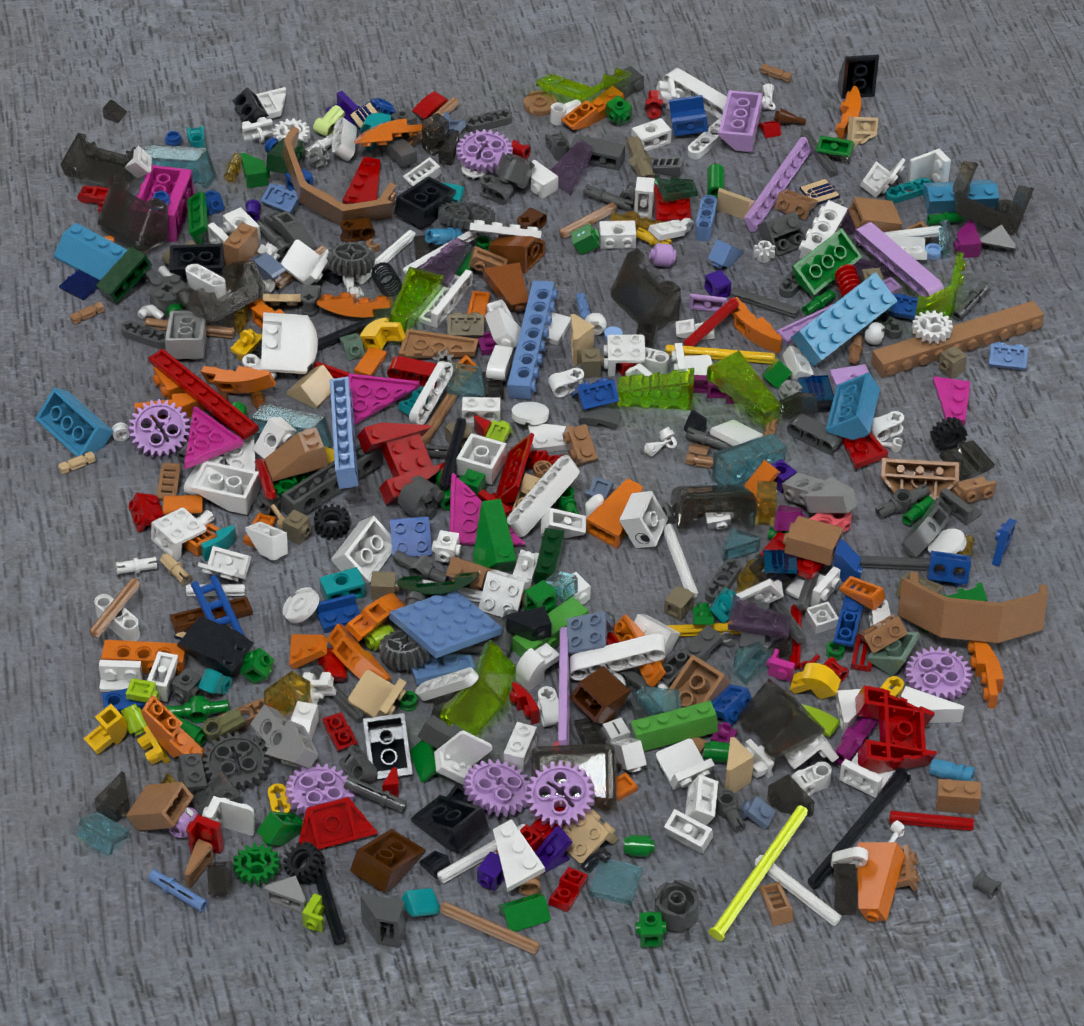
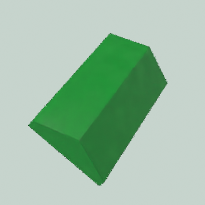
(820, 265)

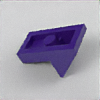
(553, 849)

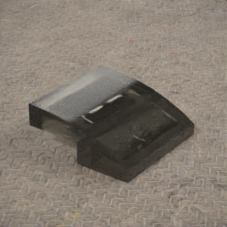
(970, 458)

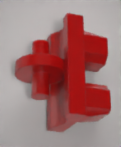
(653, 104)

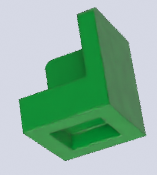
(777, 373)

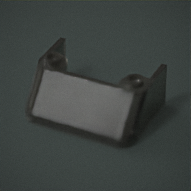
(1007, 212)

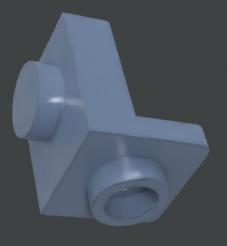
(454, 124)
(599, 486)
(757, 811)

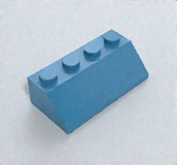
(940, 198)
(88, 251)
(853, 407)
(73, 423)

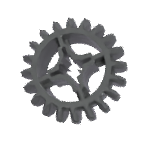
(350, 259)
(402, 651)

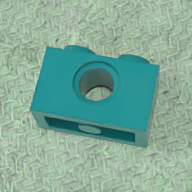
(342, 584)

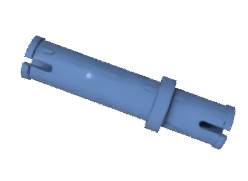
(158, 878)

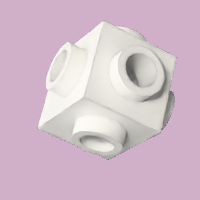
(719, 520)
(445, 550)

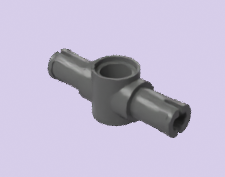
(902, 501)
(420, 566)
(727, 806)

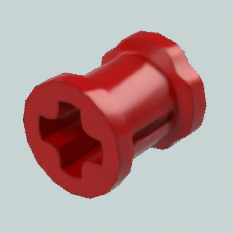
(521, 150)
(840, 671)

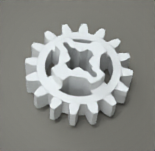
(280, 131)
(932, 327)

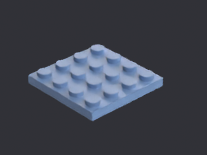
(445, 623)

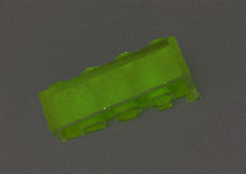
(415, 295)
(744, 385)
(657, 390)

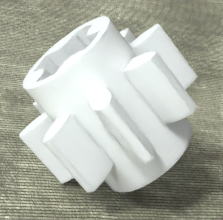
(270, 249)
(764, 251)

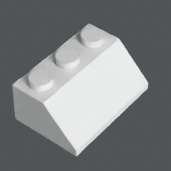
(365, 548)

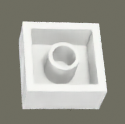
(821, 617)

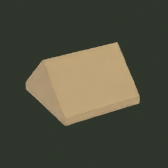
(733, 203)
(580, 337)
(312, 387)
(738, 766)

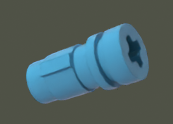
(441, 236)
(950, 770)

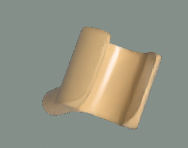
(280, 517)

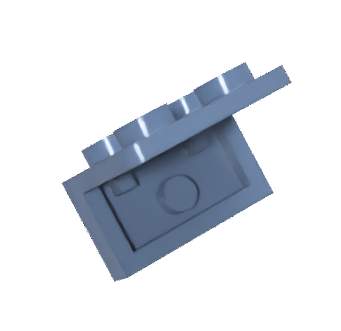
(588, 631)

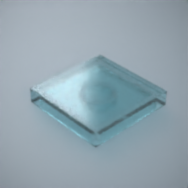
(466, 381)
(616, 881)

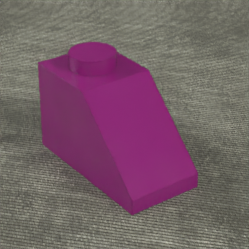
(968, 241)
(785, 516)

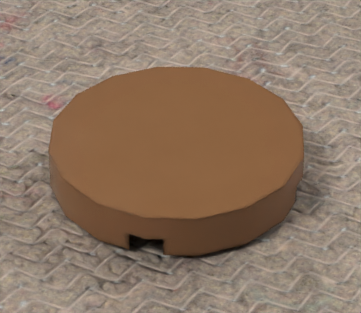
(539, 103)

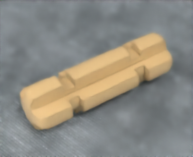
(76, 462)

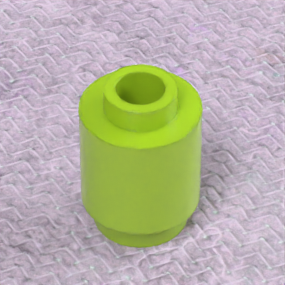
(373, 639)
(134, 719)

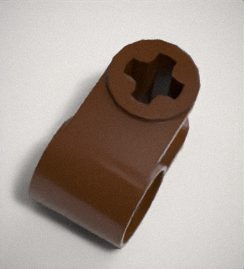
(532, 218)
(357, 229)

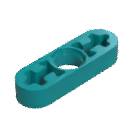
(898, 194)

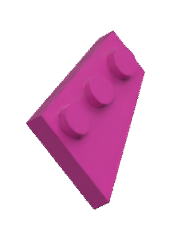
(952, 396)

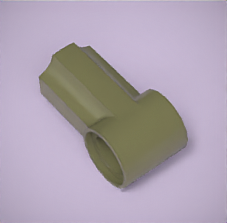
(224, 724)

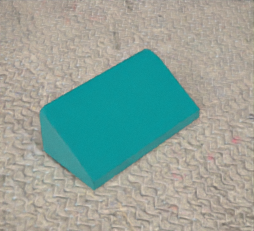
(421, 902)

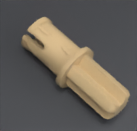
(175, 568)

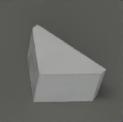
(998, 238)
(286, 894)

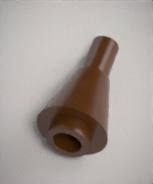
(785, 117)

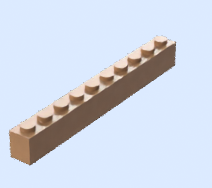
(964, 336)

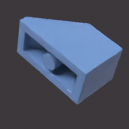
(724, 254)

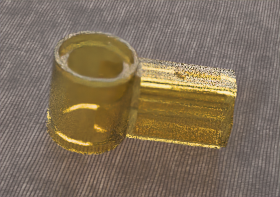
(746, 578)

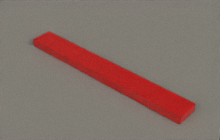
(203, 394)

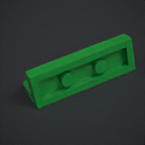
(197, 216)

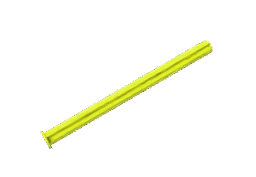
(758, 873)

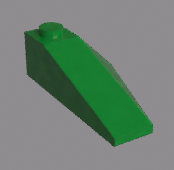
(493, 539)

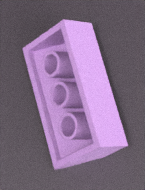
(741, 119)

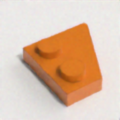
(306, 648)

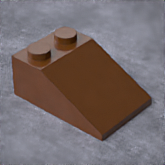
(386, 860)

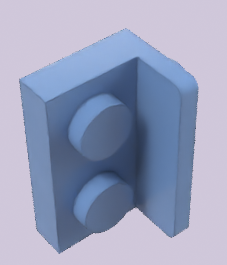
(280, 198)
(1008, 356)

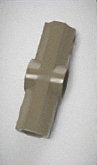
(639, 157)

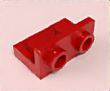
(206, 830)

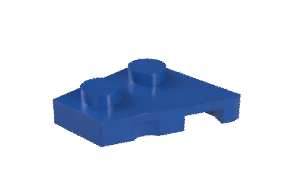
(1004, 538)

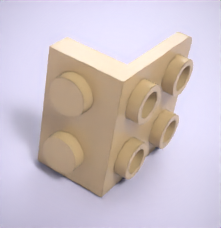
(376, 695)
(588, 835)

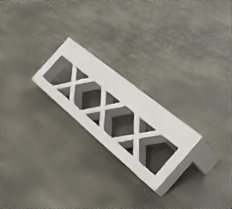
(447, 303)

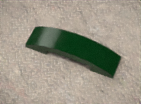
(415, 583)

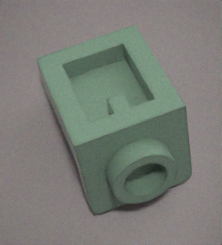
(353, 346)

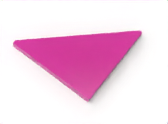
(375, 393)
(208, 439)
(465, 514)

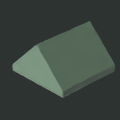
(895, 654)

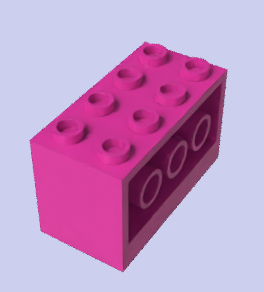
(179, 187)

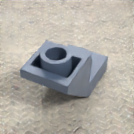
(268, 266)

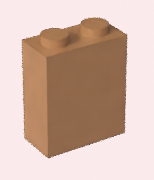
(879, 212)
(241, 244)
(812, 540)
(159, 806)

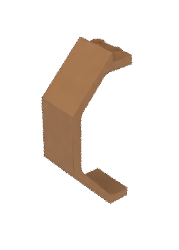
(326, 204)
(971, 618)

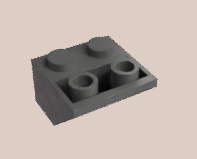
(783, 232)
(383, 918)

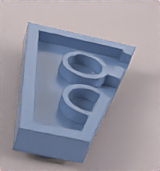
(442, 666)

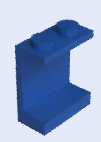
(688, 115)

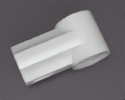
(559, 110)

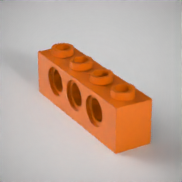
(142, 651)

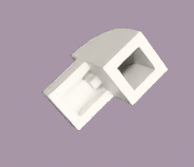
(532, 665)

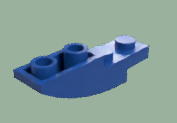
(848, 622)

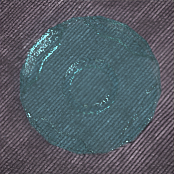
(945, 237)

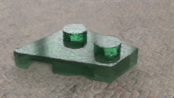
(675, 188)

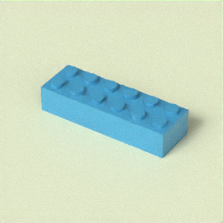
(844, 319)

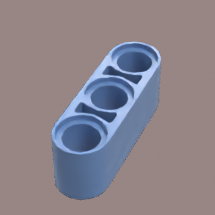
(706, 218)

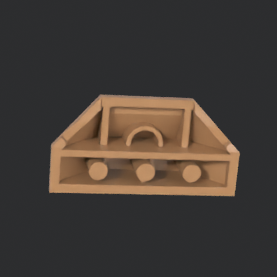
(913, 473)

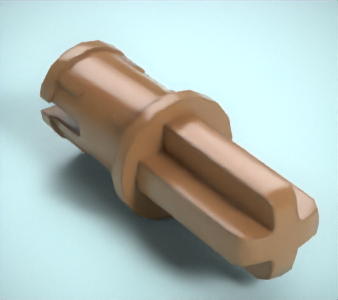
(855, 349)

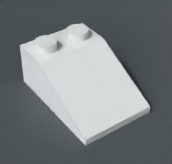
(227, 486)

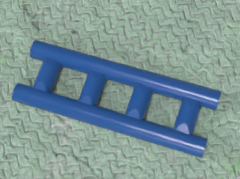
(221, 602)

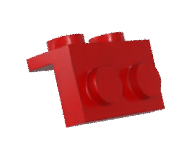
(144, 510)

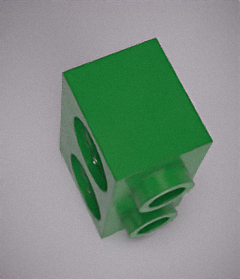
(540, 595)

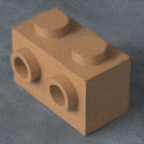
(460, 565)
(958, 796)

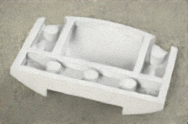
(288, 343)

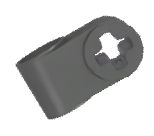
(557, 144)
(496, 189)
(309, 296)
(358, 765)

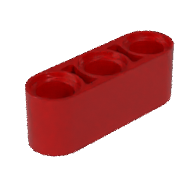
(411, 369)

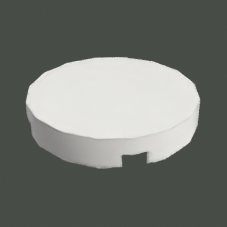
(530, 412)
(948, 541)
(301, 605)

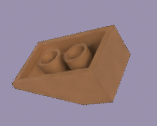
(297, 455)
(699, 682)

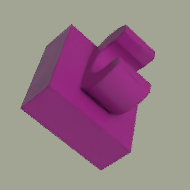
(486, 344)
(724, 733)

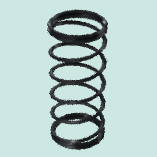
(395, 277)

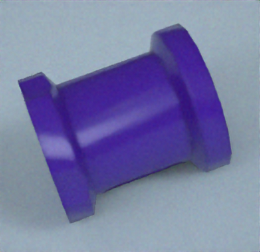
(253, 207)

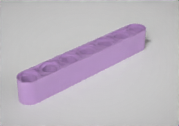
(897, 260)

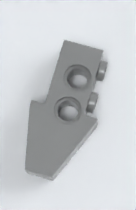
(819, 494)
(284, 738)

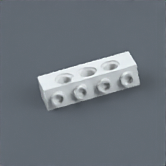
(829, 222)

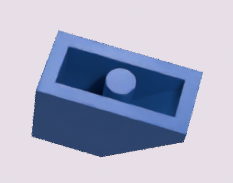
(847, 561)

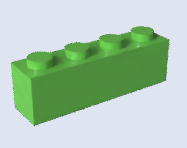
(558, 618)
(675, 725)

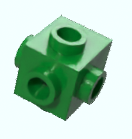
(619, 110)
(257, 665)
(650, 929)

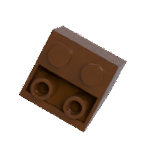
(600, 695)

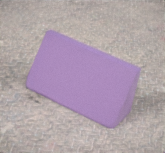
(706, 303)

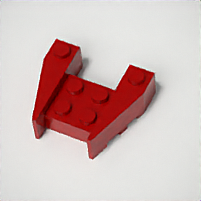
(403, 453)
(900, 732)

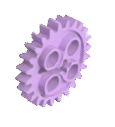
(482, 150)
(144, 436)
(938, 673)
(315, 787)
(496, 787)
(546, 806)

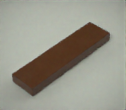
(184, 620)

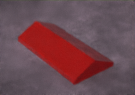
(513, 470)

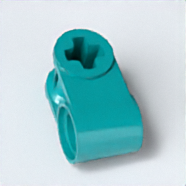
(196, 137)
(215, 682)

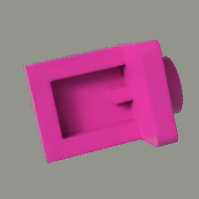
(780, 668)

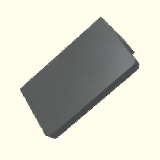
(962, 511)

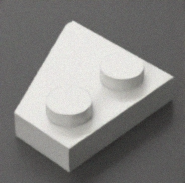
(273, 101)

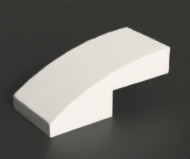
(687, 327)

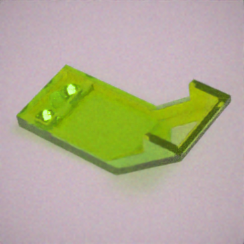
(578, 90)
(945, 299)
(480, 702)

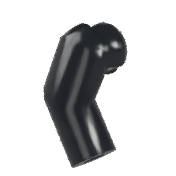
(594, 857)

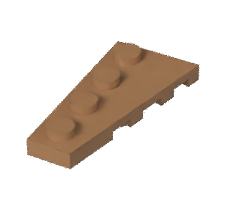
(425, 344)

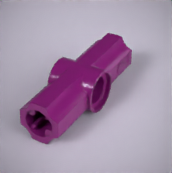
(854, 738)

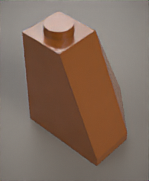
(517, 249)
(508, 285)

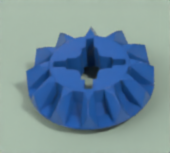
(383, 106)

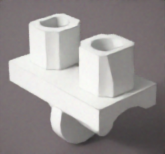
(668, 91)
(257, 130)
(526, 565)
(320, 687)
(762, 761)

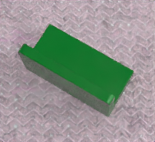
(424, 760)
(525, 912)

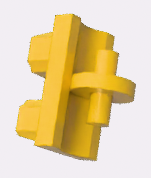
(246, 343)
(155, 754)

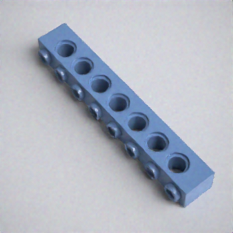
(532, 340)
(343, 433)

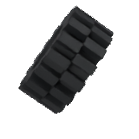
(948, 433)
(331, 530)
(297, 855)

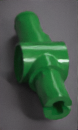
(567, 502)
(199, 708)

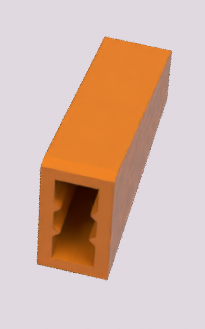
(604, 520)
(878, 879)

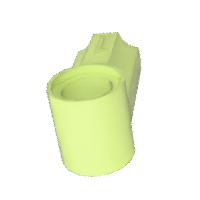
(326, 124)

